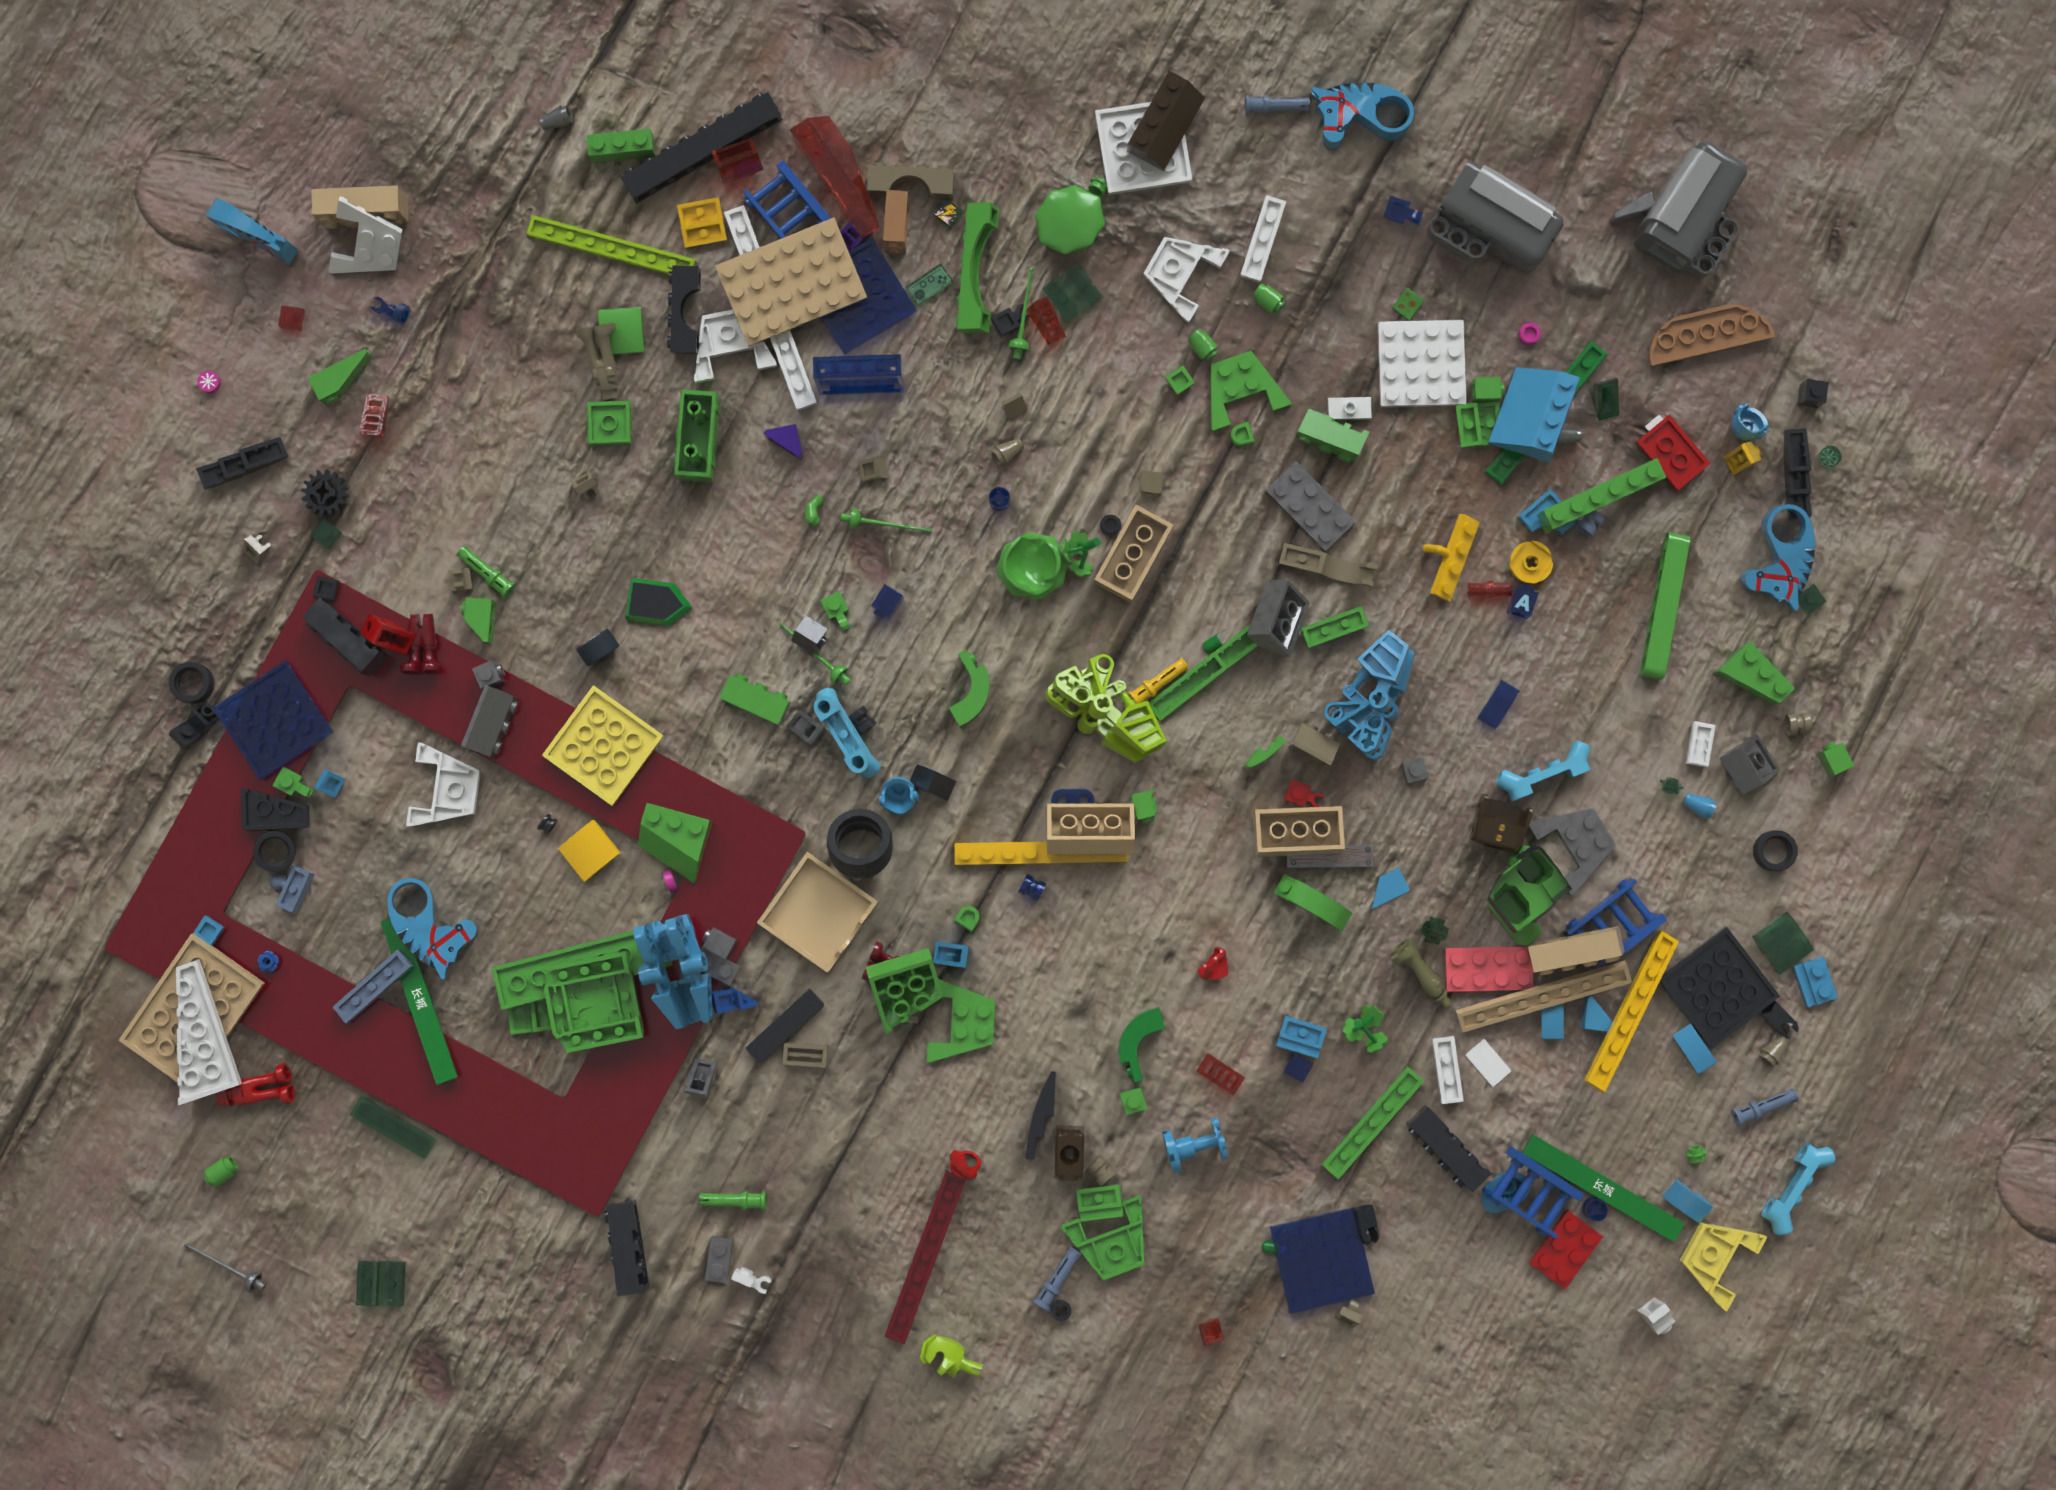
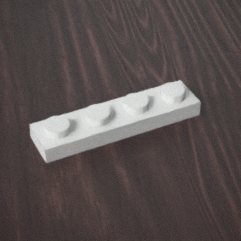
(1263, 239)

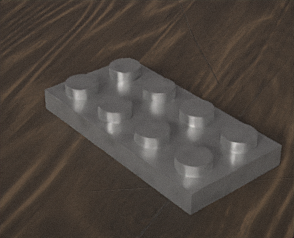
(1310, 506)

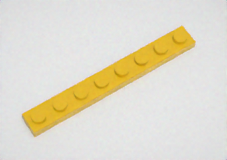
(1023, 854)
(1631, 1011)

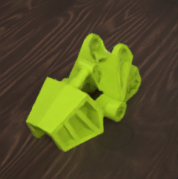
(1134, 731)

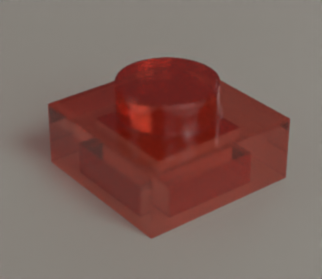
(291, 318)
(1211, 1332)

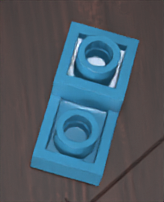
(1553, 1022)
(1694, 1049)
(1687, 1201)

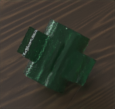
(1434, 930)

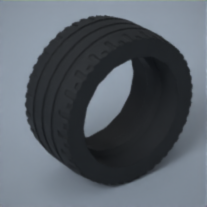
(859, 820)

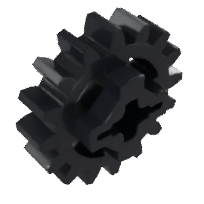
(326, 500)

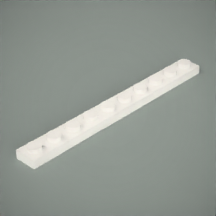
(784, 342)

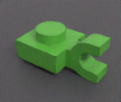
(836, 608)
(291, 782)

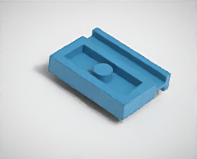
(1814, 982)
(1301, 1036)

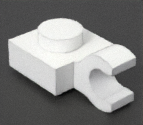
(747, 1278)

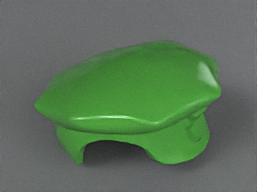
(1069, 219)
(1032, 566)

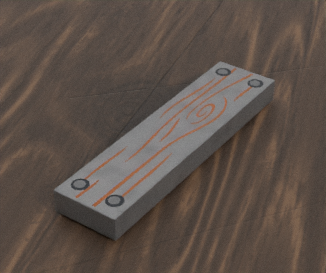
(1351, 857)

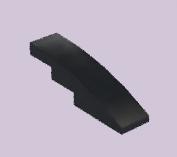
(242, 463)
(1796, 470)
(1043, 1108)

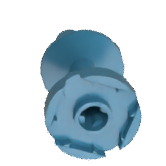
(1185, 1147)

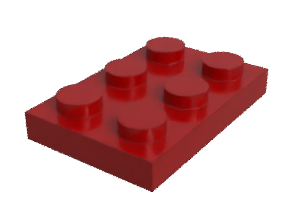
(1674, 451)
(1565, 1255)

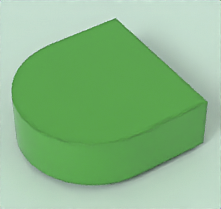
(1242, 435)
(968, 917)

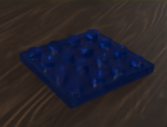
(883, 308)
(273, 720)
(1321, 1260)

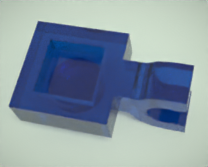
(1398, 210)

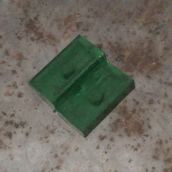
(1072, 292)
(1783, 943)
(380, 1283)

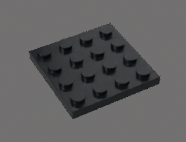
(1718, 987)

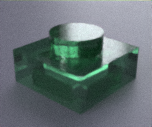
(326, 533)
(1810, 599)

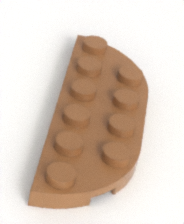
(1707, 333)

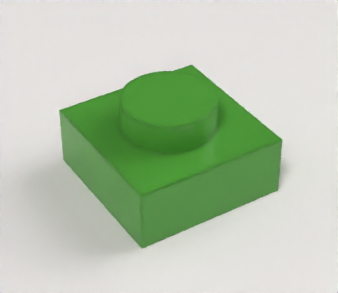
(1179, 380)

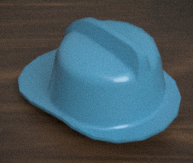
(1507, 1195)

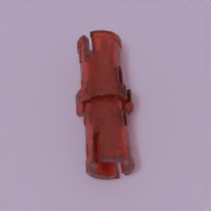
(1489, 589)

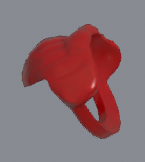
(1215, 967)
(959, 1166)

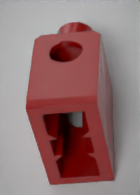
(379, 633)

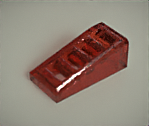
(1048, 311)
(364, 428)
(1236, 1084)

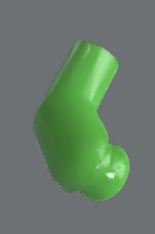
(811, 510)

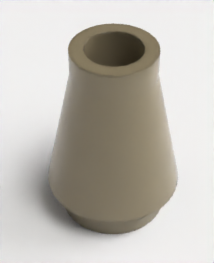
(1005, 452)
(1774, 1051)

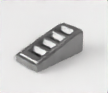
(1635, 209)

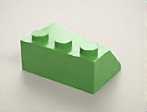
(674, 838)
(904, 986)

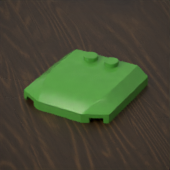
(593, 1002)

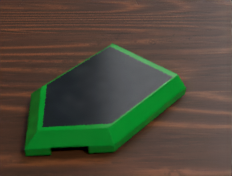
(655, 602)

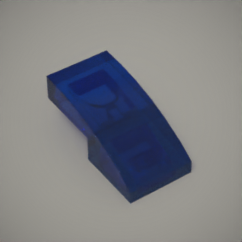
(1498, 704)

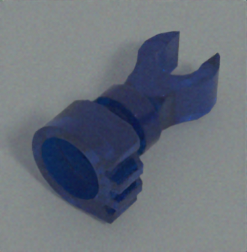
(399, 313)

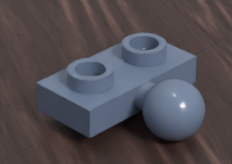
(293, 888)

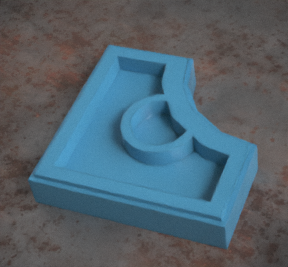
(1529, 516)

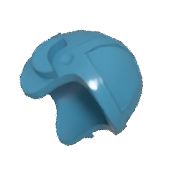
(1748, 423)
(898, 795)

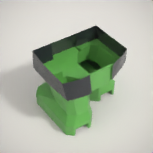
(1526, 893)

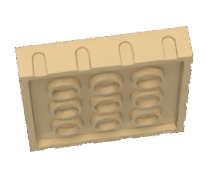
(817, 912)

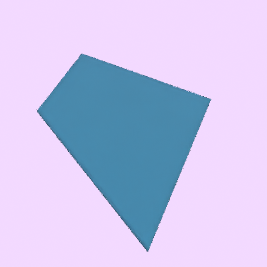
(1389, 887)

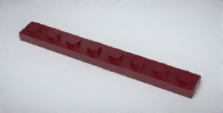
(924, 1258)

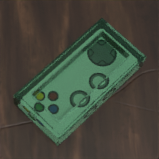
(929, 284)

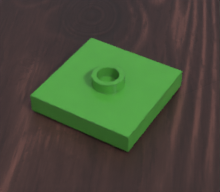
(609, 423)

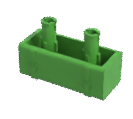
(697, 436)

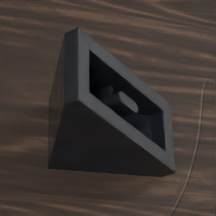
(932, 782)

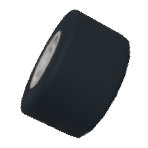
(597, 647)

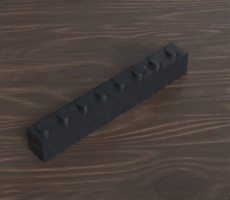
(697, 149)

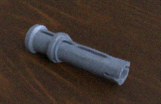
(1266, 104)
(1755, 1110)
(1052, 1287)

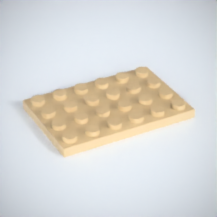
(791, 281)
(155, 1025)

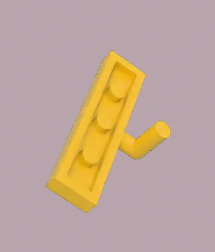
(1453, 556)

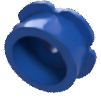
(274, 961)

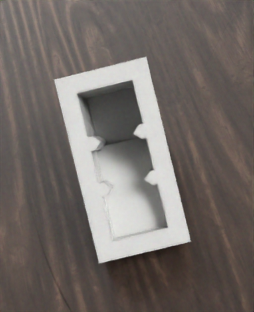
(1657, 1316)

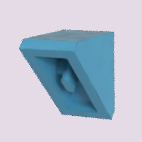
(951, 954)
(1593, 1015)

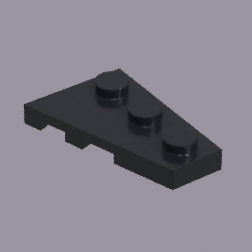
(271, 812)

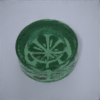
(1829, 456)

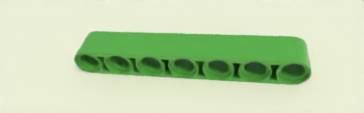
(1664, 606)

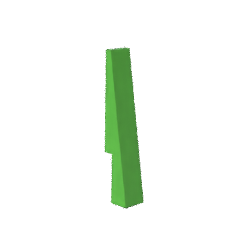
(1202, 674)

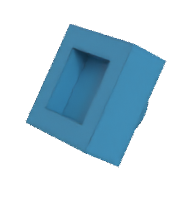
(329, 783)
(209, 930)

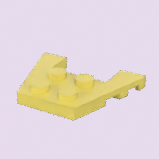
(1710, 1254)

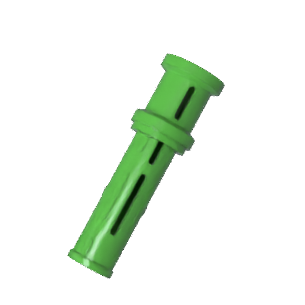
(493, 578)
(744, 1200)

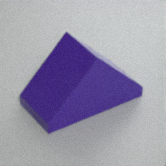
(786, 438)

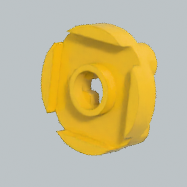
(1519, 567)

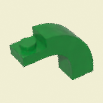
(1135, 1030)

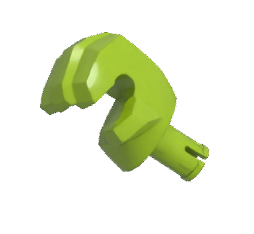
(953, 1356)

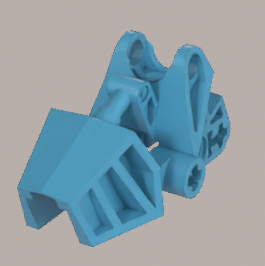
(1390, 665)
(679, 1000)

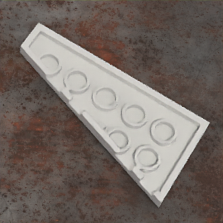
(202, 1046)

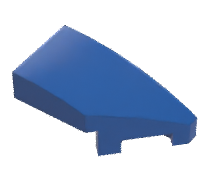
(731, 999)

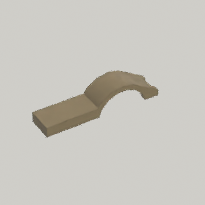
(1327, 565)

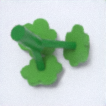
(1081, 545)
(1356, 1028)

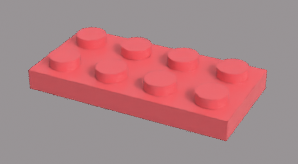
(1488, 969)

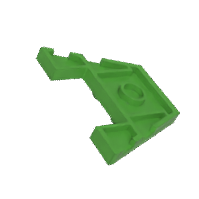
(1238, 379)
(971, 1023)
(1116, 1249)

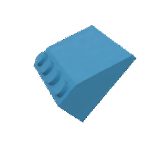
(1534, 412)

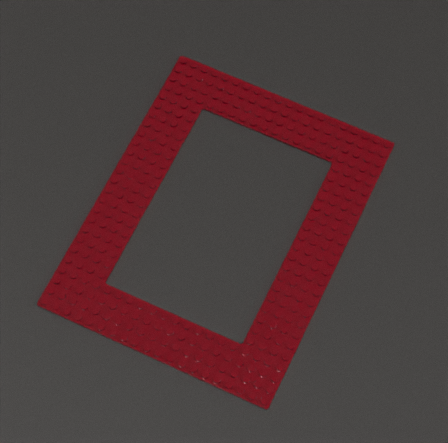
(558, 1142)

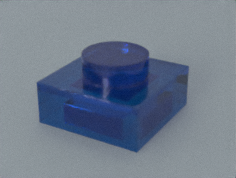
(1298, 1067)

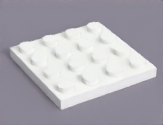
(1124, 170)
(1421, 363)

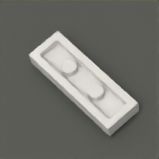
(1447, 1070)

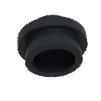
(1110, 525)

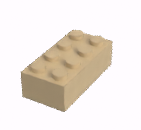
(380, 201)
(1133, 553)
(1090, 829)
(1298, 831)
(1576, 949)

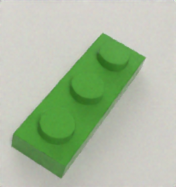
(1334, 627)

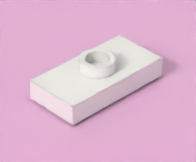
(1349, 408)
(1700, 744)

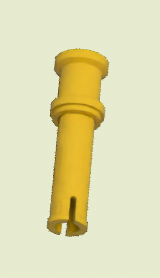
(1150, 688)

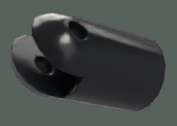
(1777, 1016)
(1366, 1224)

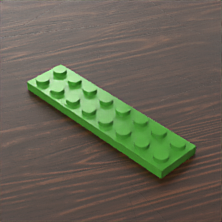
(525, 979)

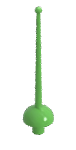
(1019, 343)
(855, 519)
(837, 673)

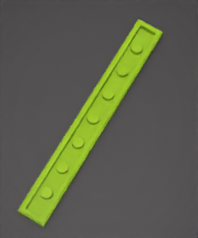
(605, 246)

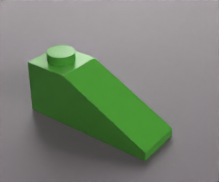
(337, 379)

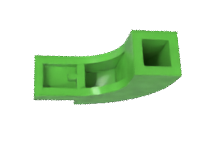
(974, 702)
(1313, 902)

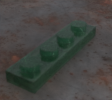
(393, 1127)

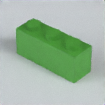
(621, 145)
(755, 699)

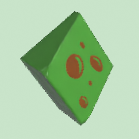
(1408, 303)

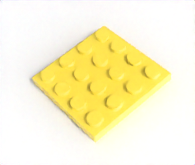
(603, 745)

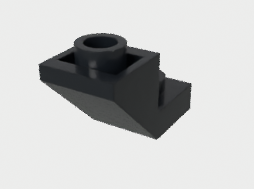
(196, 726)

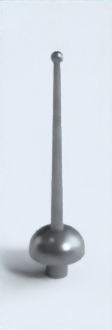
(251, 1281)

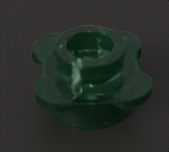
(1671, 785)

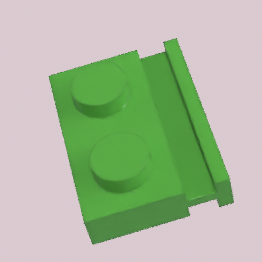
(1100, 1202)

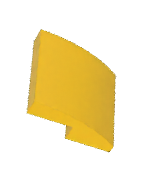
(702, 222)
(589, 850)

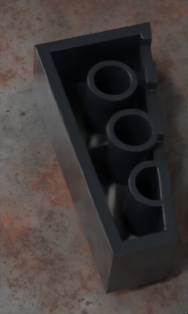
(346, 637)
(1448, 1149)
(627, 1248)

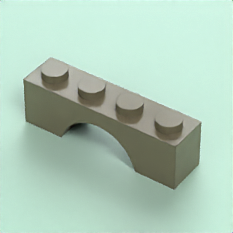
(937, 180)

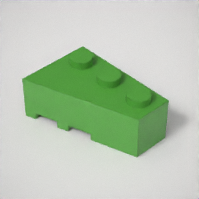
(1331, 436)
(1756, 674)

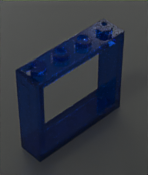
(859, 374)

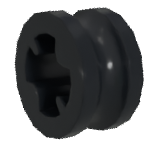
(547, 824)
(1061, 1303)

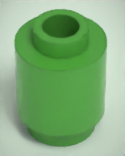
(1269, 298)
(1203, 345)
(221, 1171)

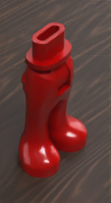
(248, 1094)

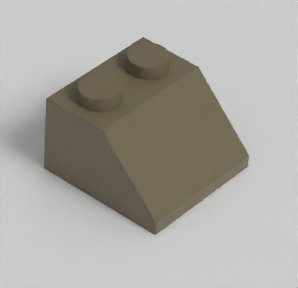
(1314, 745)

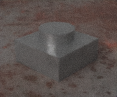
(1414, 770)

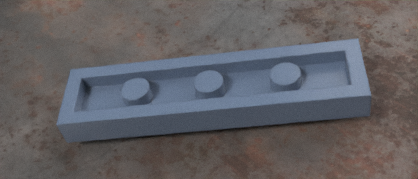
(373, 986)

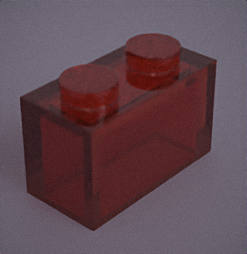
(737, 160)

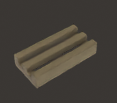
(786, 1053)

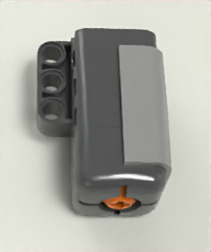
(1691, 211)
(1496, 217)

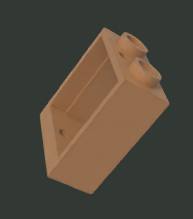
(896, 222)

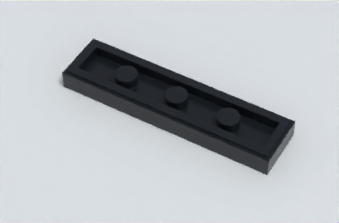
(784, 1025)

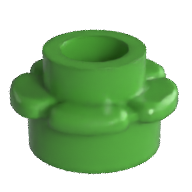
(1098, 186)
(1696, 1154)

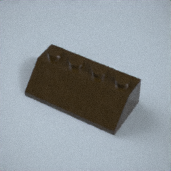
(1165, 121)

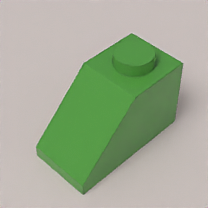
(480, 616)

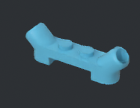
(853, 747)
(1575, 764)
(1779, 1210)

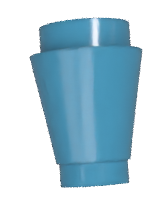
(1700, 805)

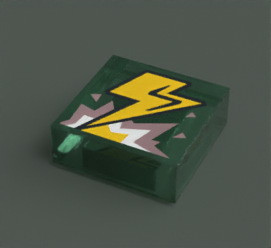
(948, 213)

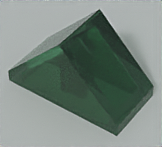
(1606, 398)

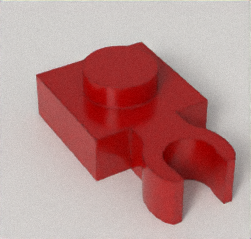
(1300, 794)

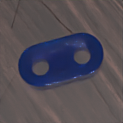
(1072, 796)

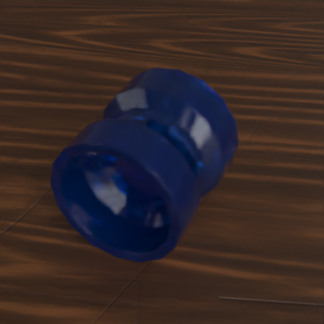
(998, 495)
(1032, 887)
(1598, 1211)

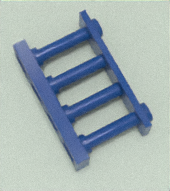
(798, 191)
(1635, 934)
(1550, 1182)

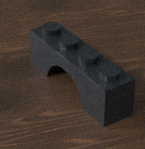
(685, 282)

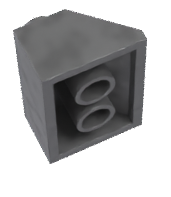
(1278, 617)
(490, 721)

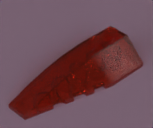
(837, 169)

